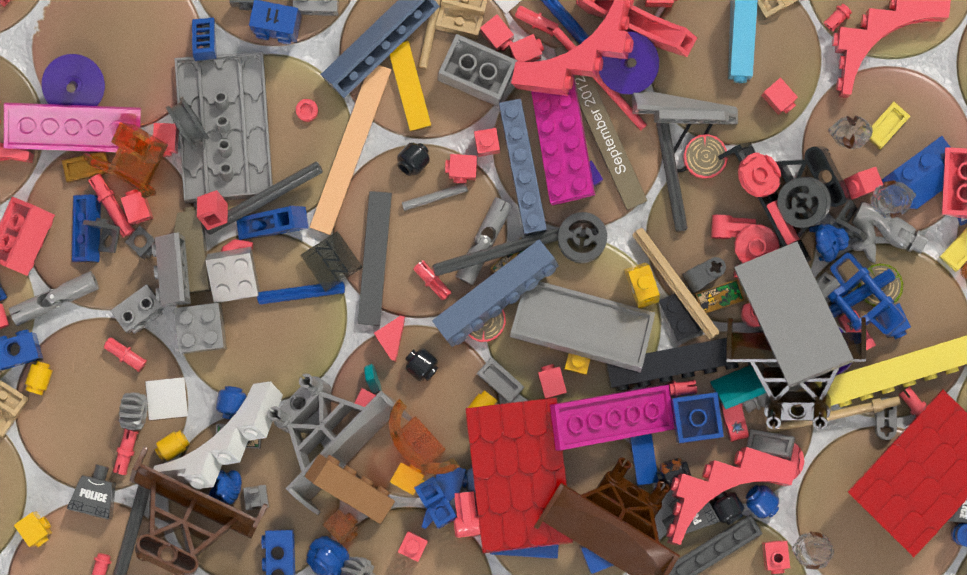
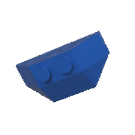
(923, 172)

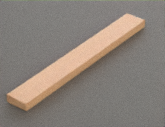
(350, 150)

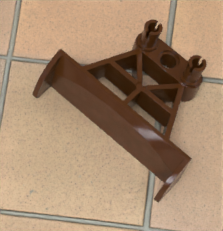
(614, 522)
(150, 545)

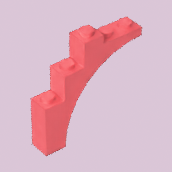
(877, 24)
(659, 31)
(586, 59)
(696, 493)

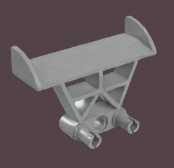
(343, 446)

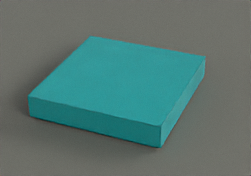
(738, 387)

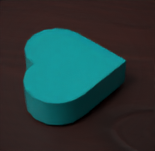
(372, 378)

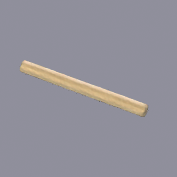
(675, 283)

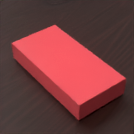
(786, 230)

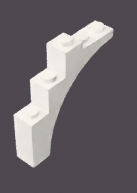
(228, 445)

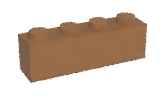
(350, 488)

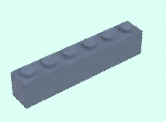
(377, 44)
(522, 167)
(495, 293)

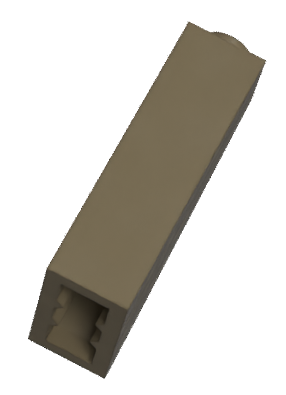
(196, 250)

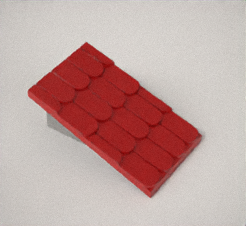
(515, 473)
(919, 476)

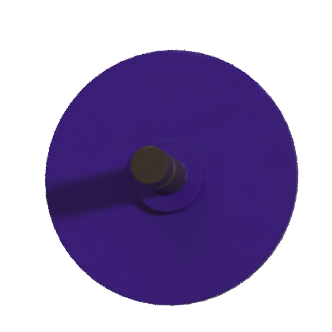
(634, 73)
(73, 81)

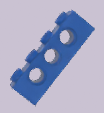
(29, 350)
(285, 540)

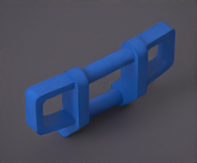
(845, 288)

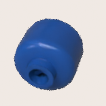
(229, 401)
(762, 501)

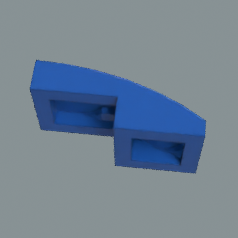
(435, 502)

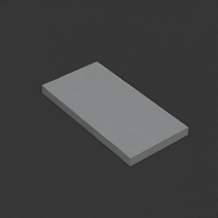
(793, 314)
(583, 325)

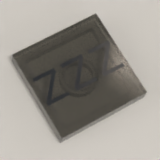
(331, 261)

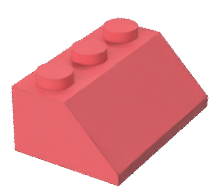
(955, 183)
(22, 234)

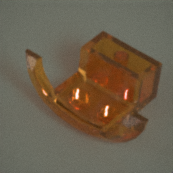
(135, 158)
(417, 443)

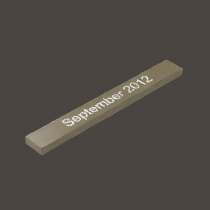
(607, 140)

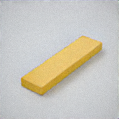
(409, 87)

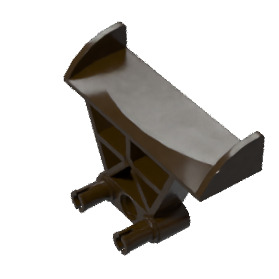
(780, 402)

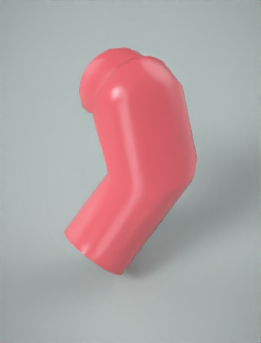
(236, 244)

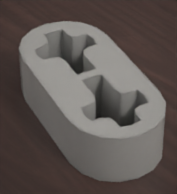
(891, 422)

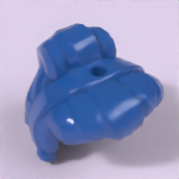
(829, 241)
(227, 487)
(326, 556)

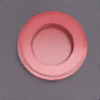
(307, 110)

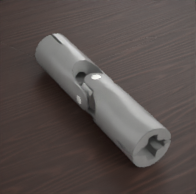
(494, 220)
(66, 292)

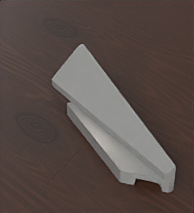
(682, 110)

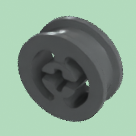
(187, 122)
(816, 189)
(599, 240)

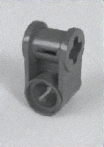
(701, 275)

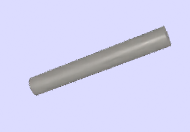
(429, 198)

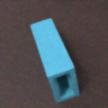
(742, 39)

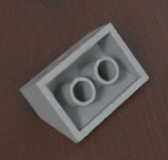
(476, 70)
(171, 270)

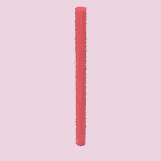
(615, 96)

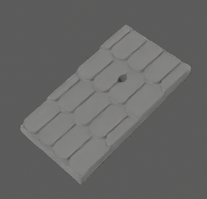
(233, 110)

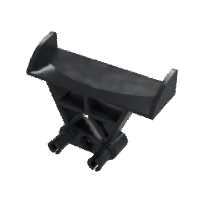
(817, 160)

